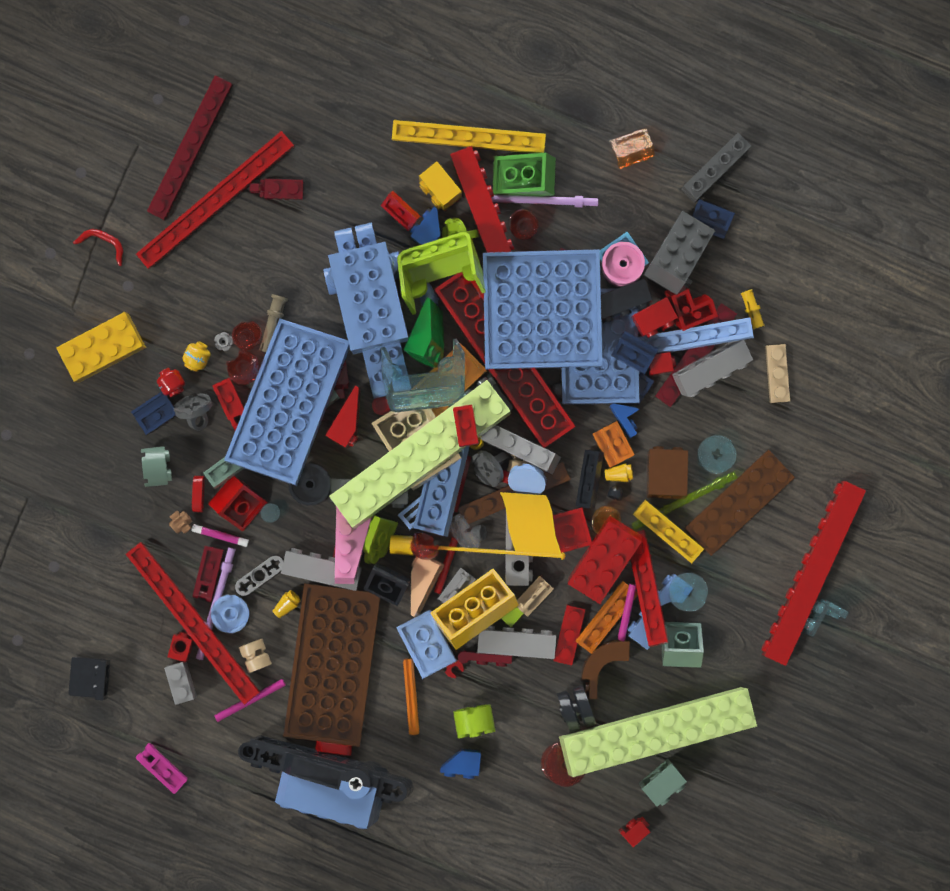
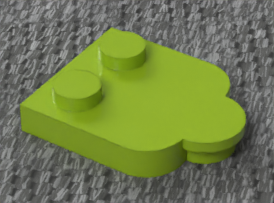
(378, 539)

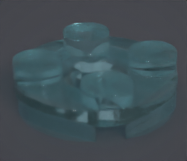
(725, 448)
(698, 596)

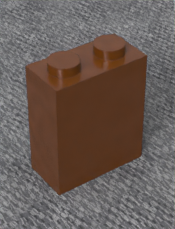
(667, 473)

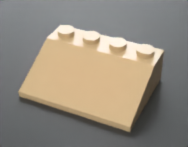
(399, 426)

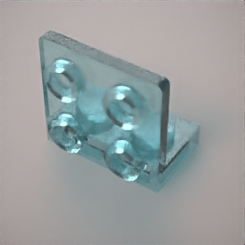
(820, 610)

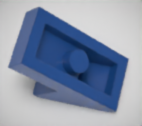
(621, 413)

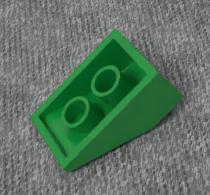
(427, 336)

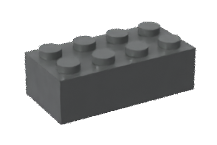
(679, 252)

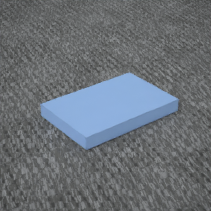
(426, 644)

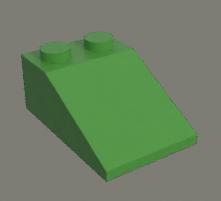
(524, 175)

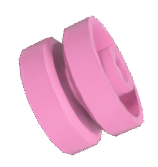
(620, 253)

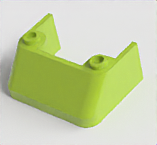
(436, 261)

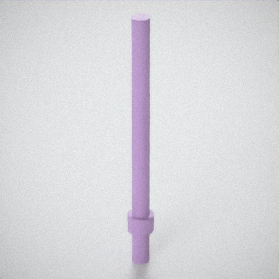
(578, 201)
(226, 567)

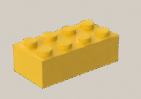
(101, 347)
(474, 609)

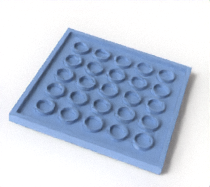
(542, 309)

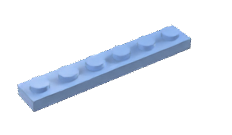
(701, 336)

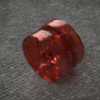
(552, 766)

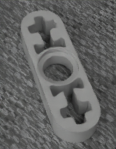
(251, 588)

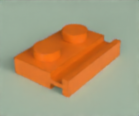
(613, 444)

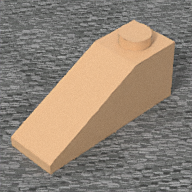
(422, 582)

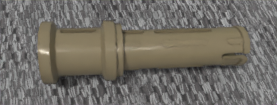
(274, 313)

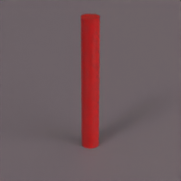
(447, 562)

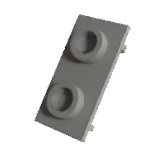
(458, 583)

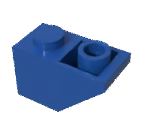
(428, 228)
(464, 762)

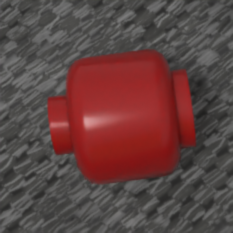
(170, 382)

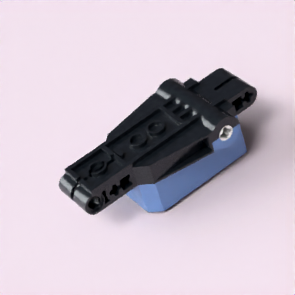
(326, 782)

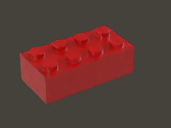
(604, 559)

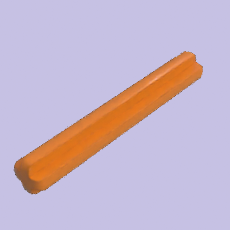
(411, 698)

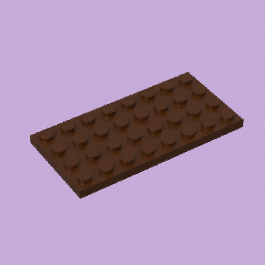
(332, 665)

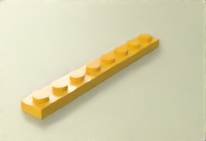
(468, 136)

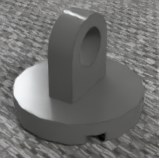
(193, 407)
(489, 467)

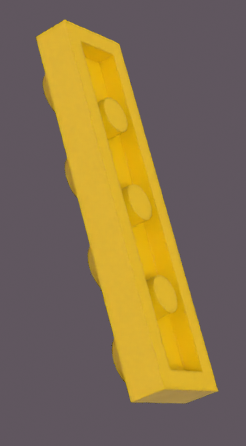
(668, 531)

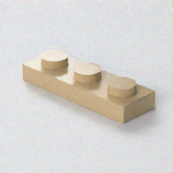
(777, 373)

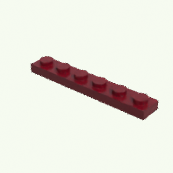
(669, 390)

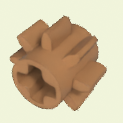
(180, 522)

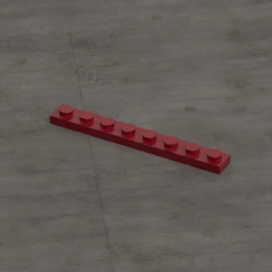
(189, 148)

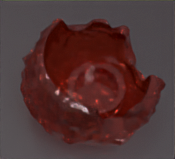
(244, 368)

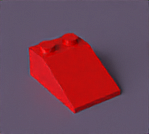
(346, 423)

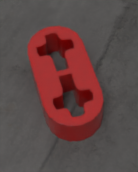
(198, 493)
(333, 748)

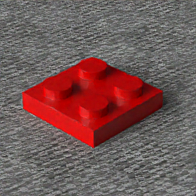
(571, 530)

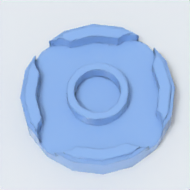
(527, 479)
(229, 613)

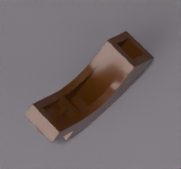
(603, 654)

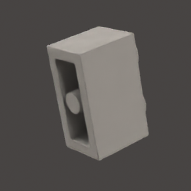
(180, 682)

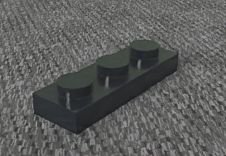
(589, 479)

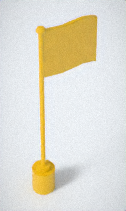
(528, 525)

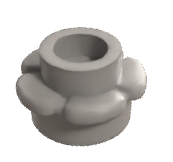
(228, 341)

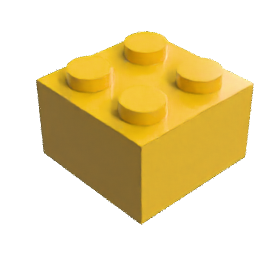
(439, 186)

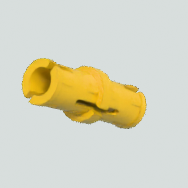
(752, 309)

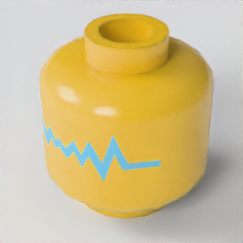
(196, 356)

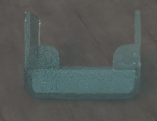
(425, 389)

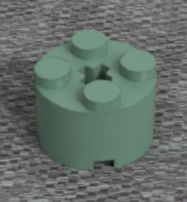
(155, 466)

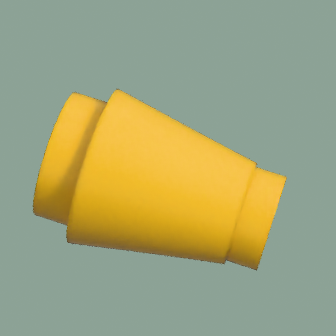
(619, 473)
(286, 604)

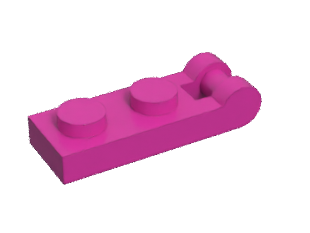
(162, 768)

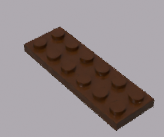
(739, 502)

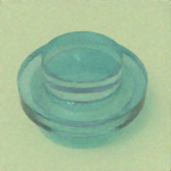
(270, 513)

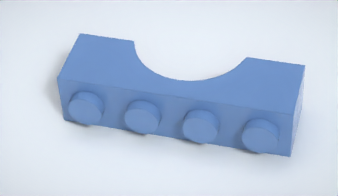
(637, 629)

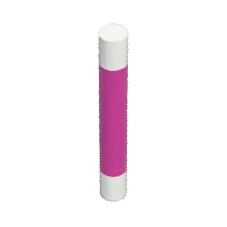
(220, 535)

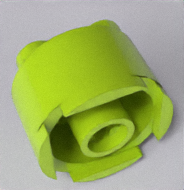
(474, 721)

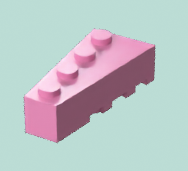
(348, 548)

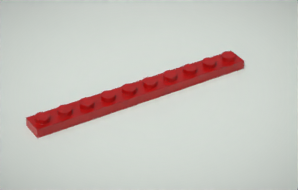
(215, 200)
(193, 623)

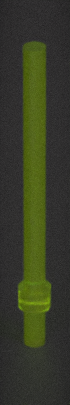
(717, 483)

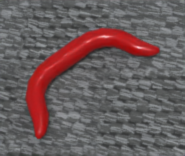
(105, 236)

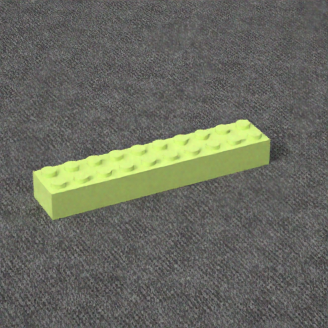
(415, 457)
(657, 731)

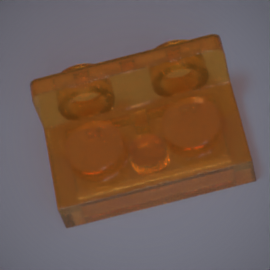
(632, 148)

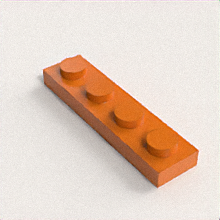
(604, 619)

